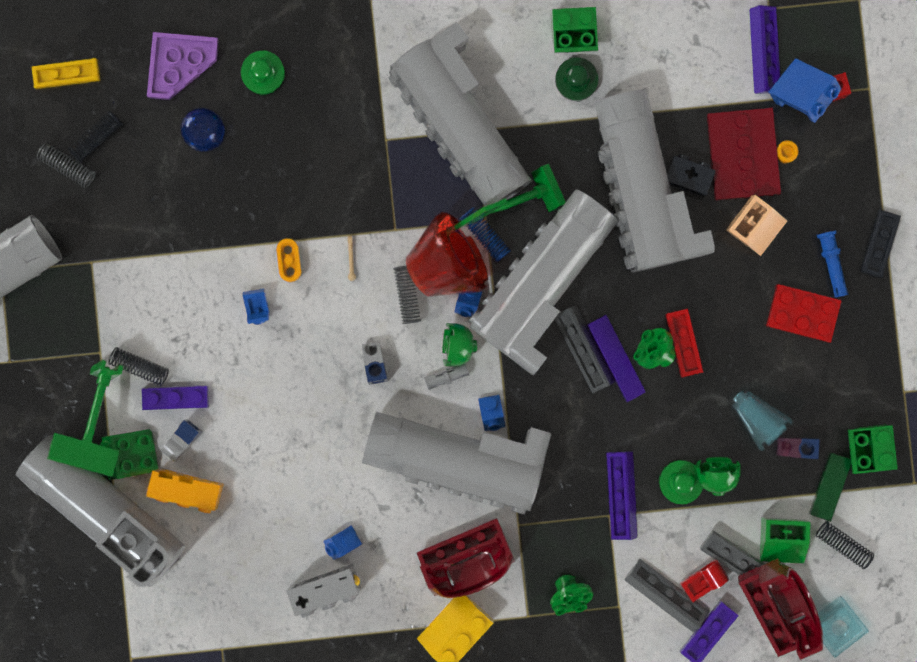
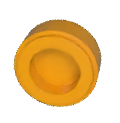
(787, 151)

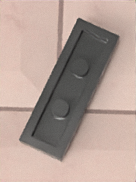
(729, 554)

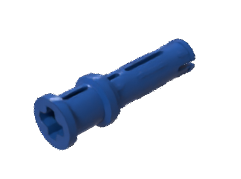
(830, 253)

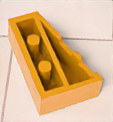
(184, 490)

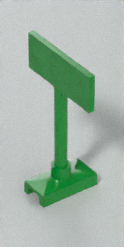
(546, 188)
(83, 452)

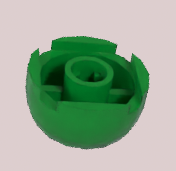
(458, 344)
(718, 475)

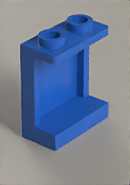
(805, 89)

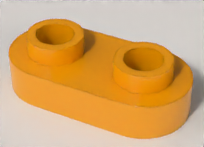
(288, 261)

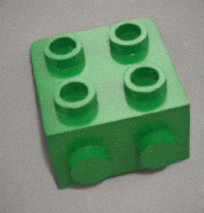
(135, 454)

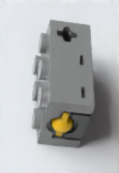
(324, 591)

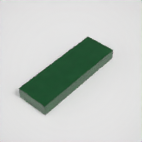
(830, 487)

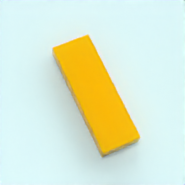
(65, 73)

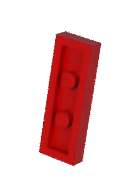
(684, 343)

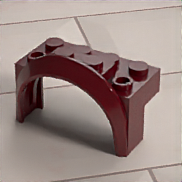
(472, 574)
(794, 601)

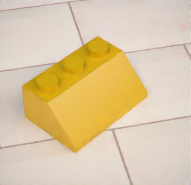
(455, 630)

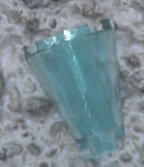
(760, 418)

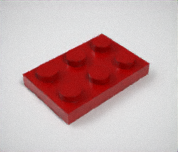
(803, 313)

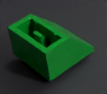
(574, 30)
(872, 449)
(784, 540)

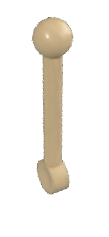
(351, 276)

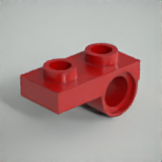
(705, 580)

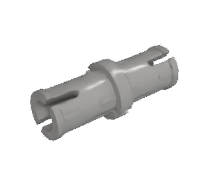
(446, 376)

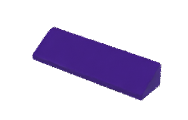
(764, 48)
(616, 358)
(622, 495)

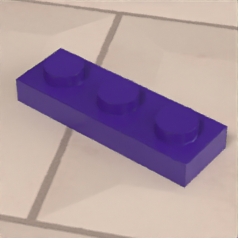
(175, 398)
(709, 633)

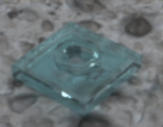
(842, 611)

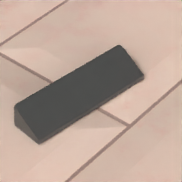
(584, 349)
(666, 595)

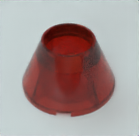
(446, 260)

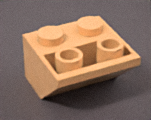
(756, 224)

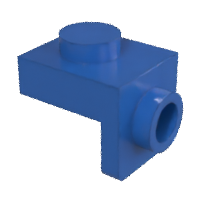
(467, 304)
(256, 306)
(491, 413)
(342, 543)

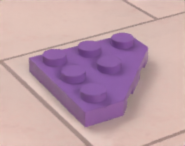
(177, 62)

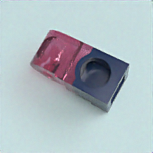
(798, 447)

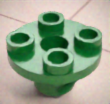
(262, 72)
(655, 349)
(680, 482)
(570, 595)

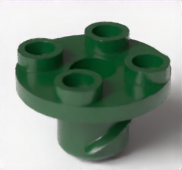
(576, 79)

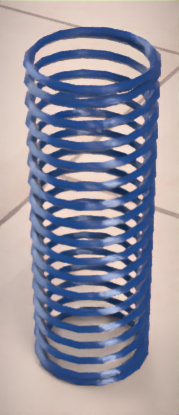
(480, 237)

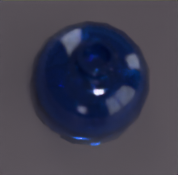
(202, 129)

